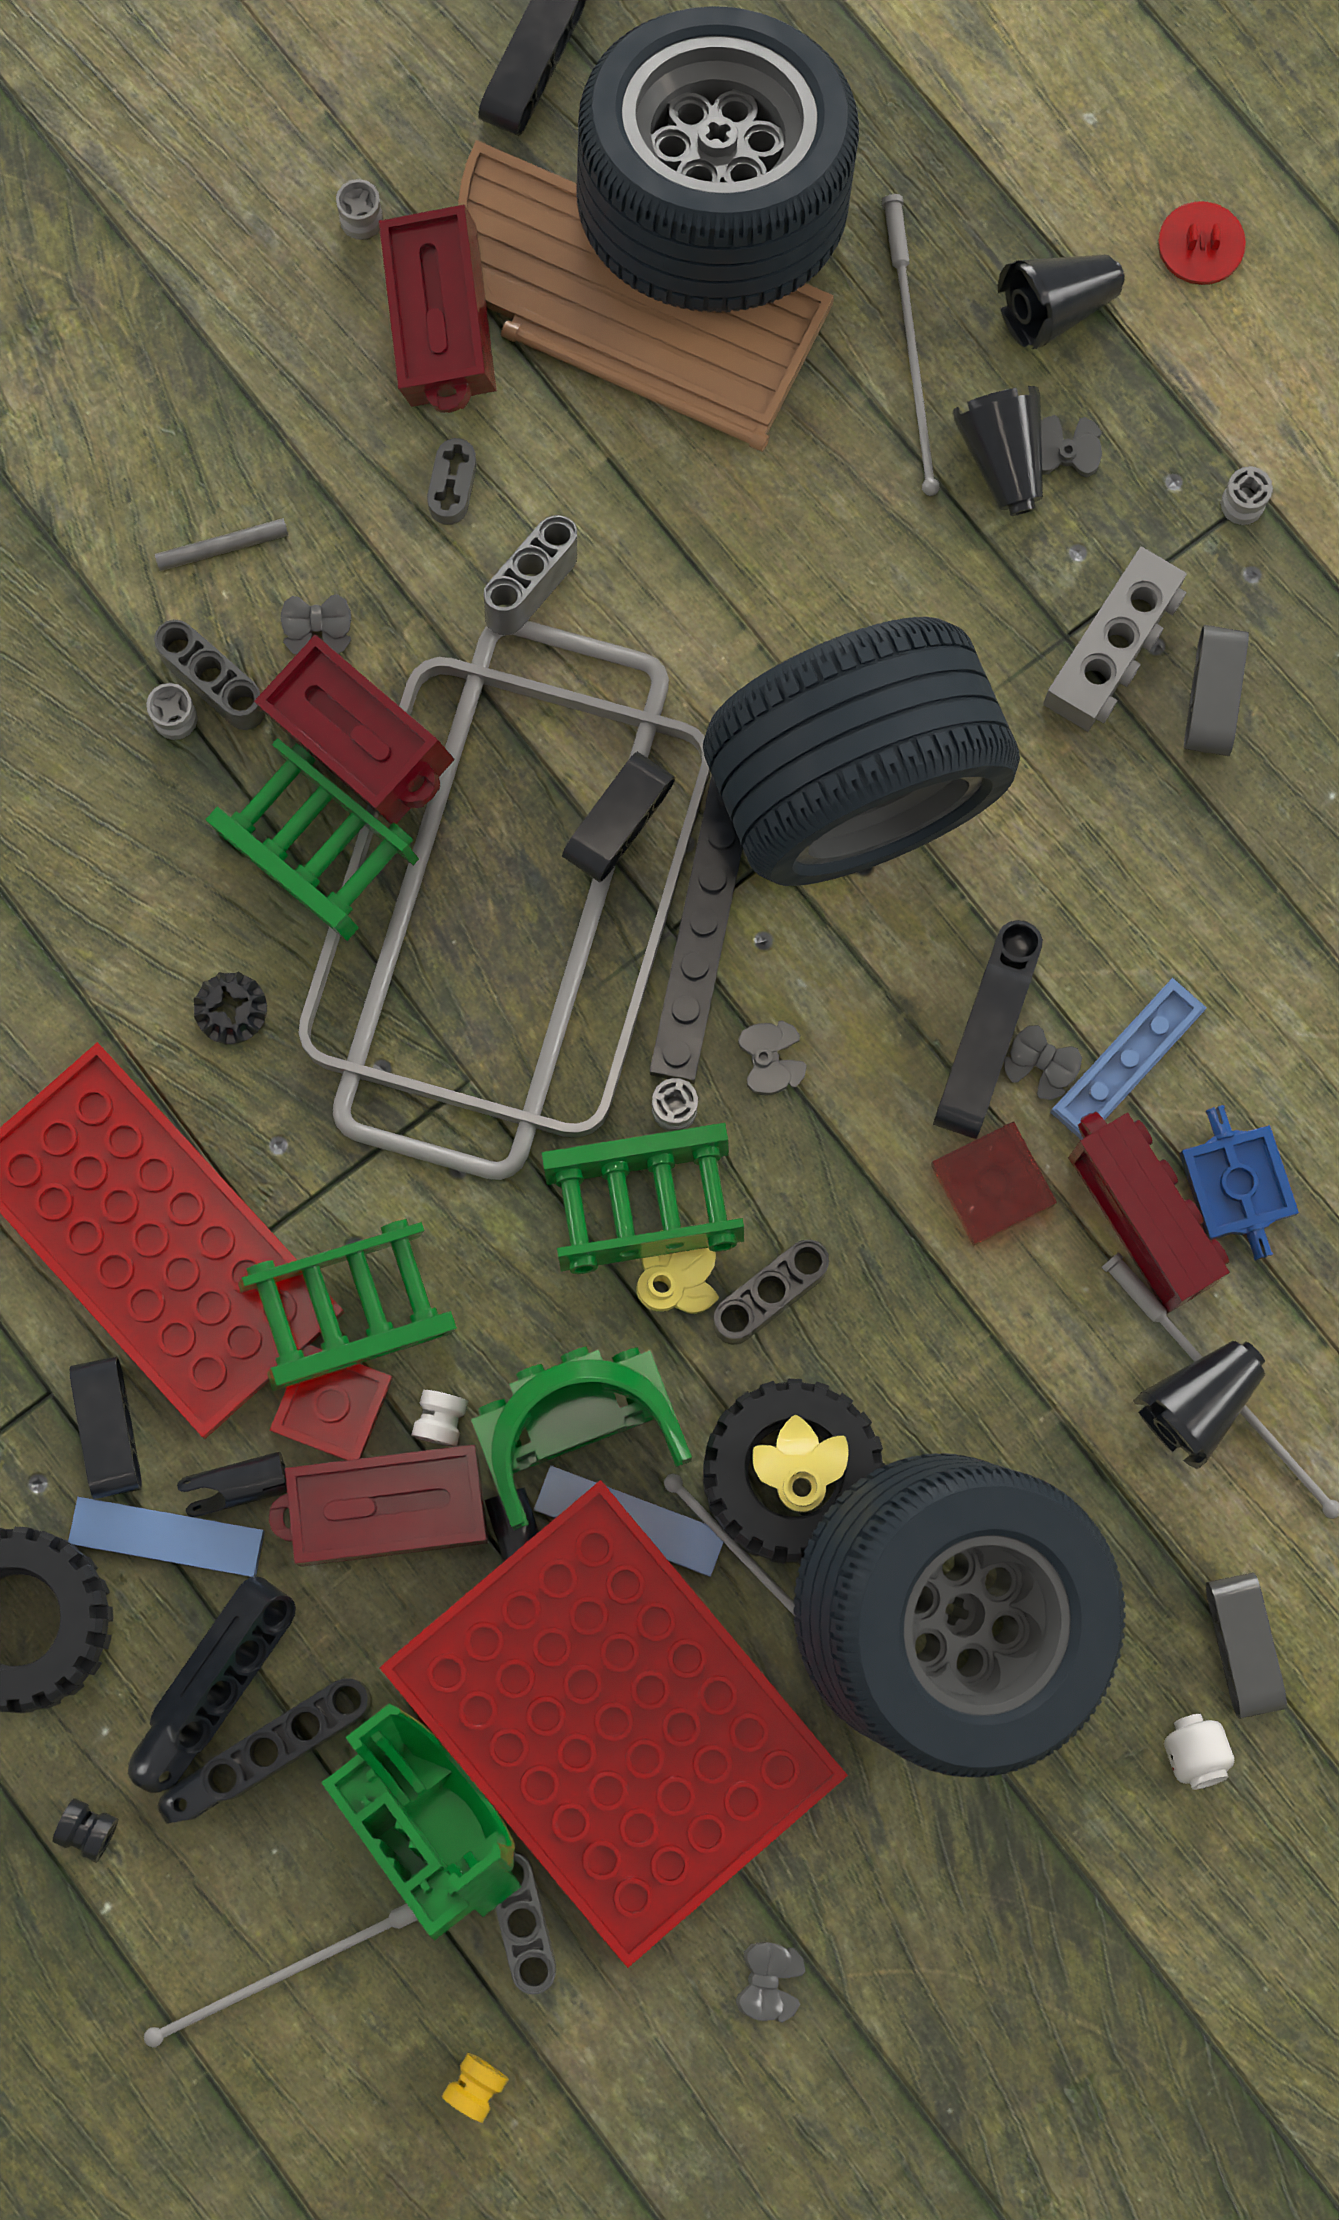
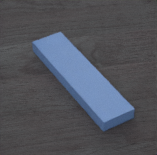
(1130, 1056)
(675, 1535)
(166, 1537)

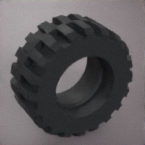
(744, 1426)
(82, 1619)

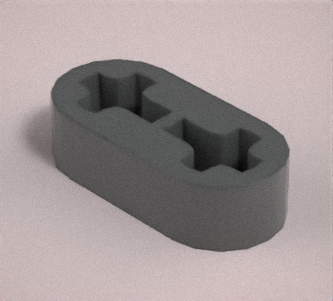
(442, 479)

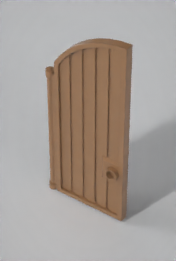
(566, 303)

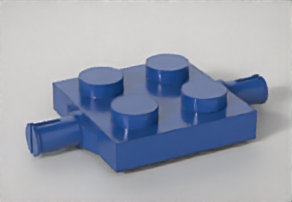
(1239, 1182)

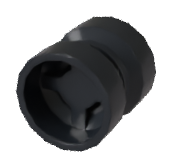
(85, 1830)

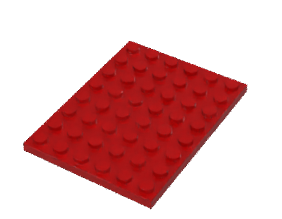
(613, 1723)

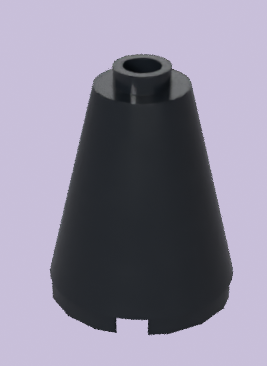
(1056, 294)
(1006, 445)
(1202, 1400)

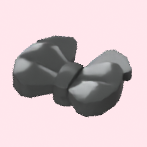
(1081, 453)
(301, 619)
(1032, 1049)
(769, 1073)
(761, 1997)

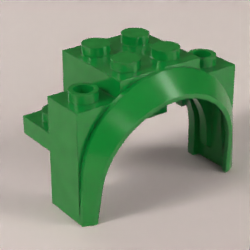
(570, 1410)
(438, 1830)

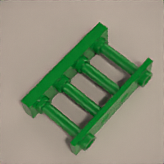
(303, 880)
(659, 1155)
(336, 1349)

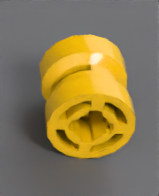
(475, 2087)

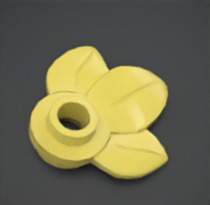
(685, 1278)
(801, 1457)

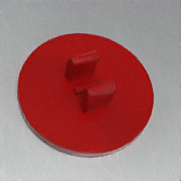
(1201, 243)

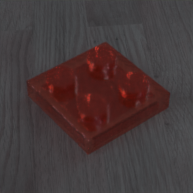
(993, 1183)

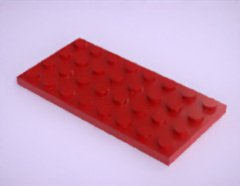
(147, 1238)

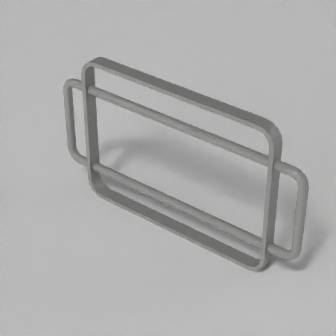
(529, 1119)

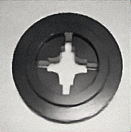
(248, 1017)

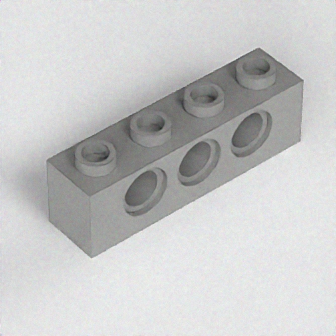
(1145, 579)

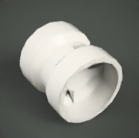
(439, 1418)

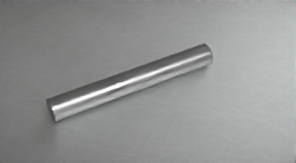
(221, 544)

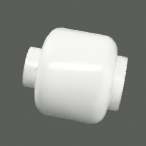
(1199, 1752)

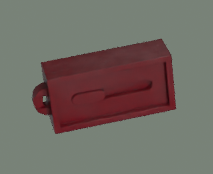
(437, 308)
(356, 731)
(1147, 1209)
(382, 1506)

